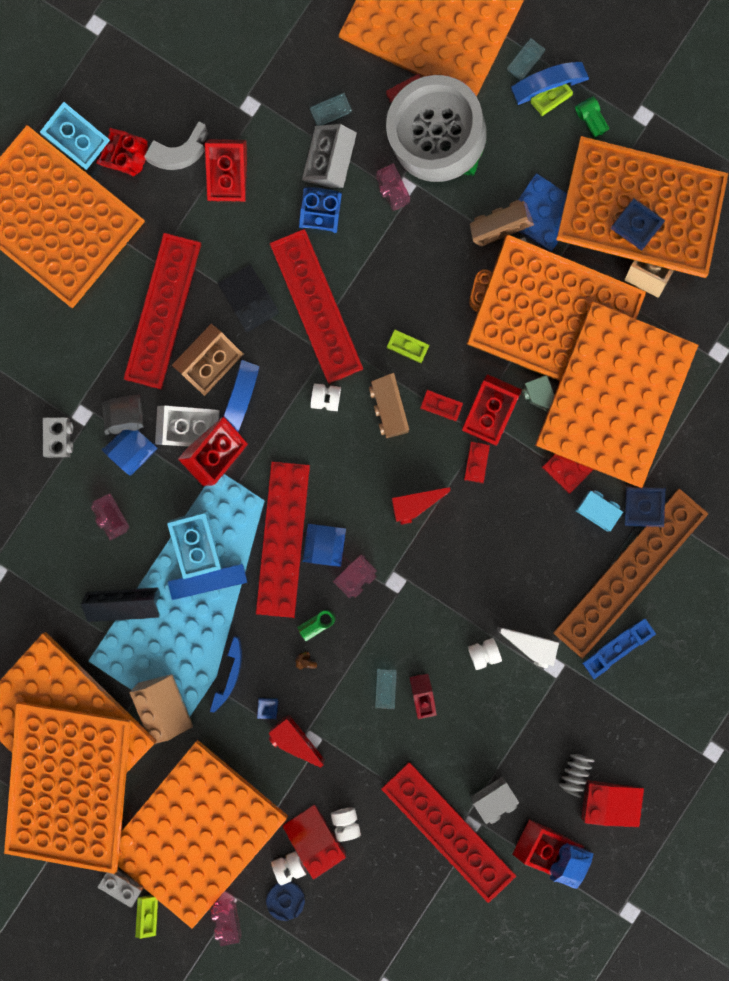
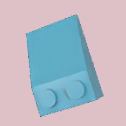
(74, 136)
(194, 544)

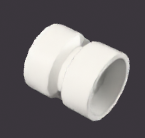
(318, 397)
(483, 654)
(345, 824)
(294, 868)

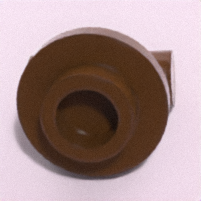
(303, 661)

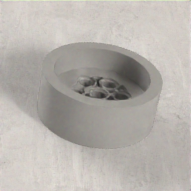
(439, 97)

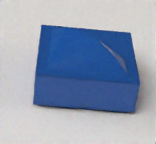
(267, 708)

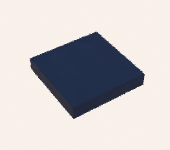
(637, 224)
(645, 506)

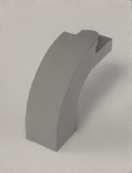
(180, 156)

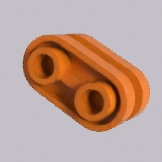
(479, 288)

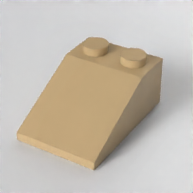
(648, 277)

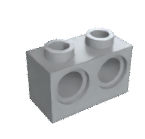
(51, 438)
(121, 887)

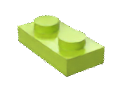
(551, 98)
(408, 346)
(146, 916)

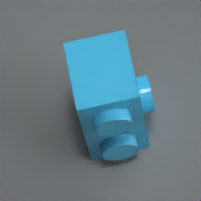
(599, 511)

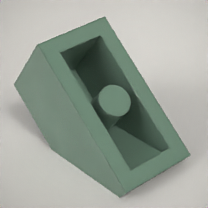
(539, 393)

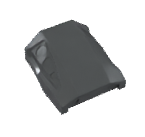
(122, 414)

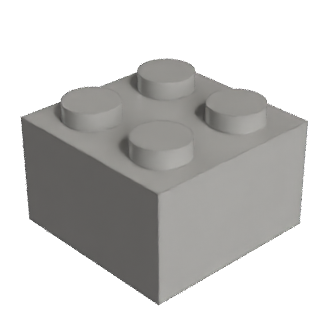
(494, 801)

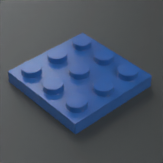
(546, 208)

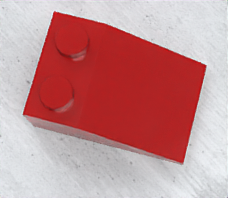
(226, 169)
(491, 409)
(213, 452)
(412, 505)
(293, 740)
(612, 804)
(314, 841)
(540, 846)

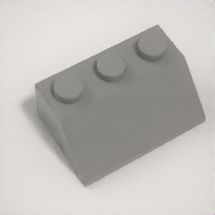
(329, 155)

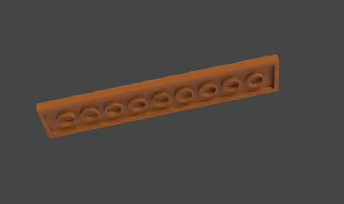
(629, 575)

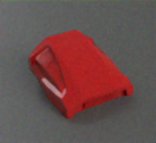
(124, 152)

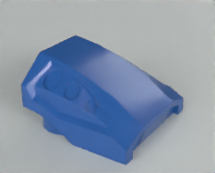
(320, 209)
(129, 450)
(324, 545)
(572, 865)

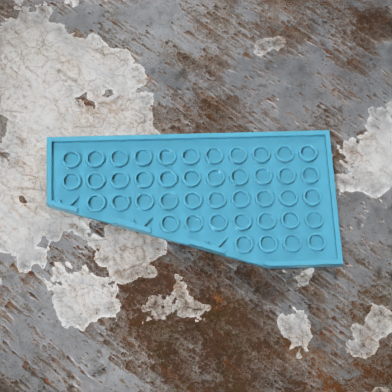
(192, 629)

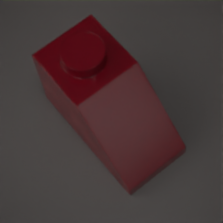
(423, 696)

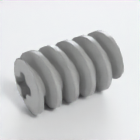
(576, 774)

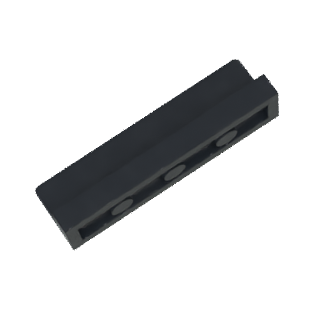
(121, 604)

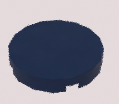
(285, 901)

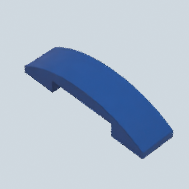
(549, 79)
(241, 393)
(207, 582)
(618, 648)
(235, 652)

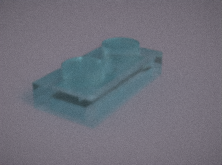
(526, 59)
(330, 109)
(385, 688)

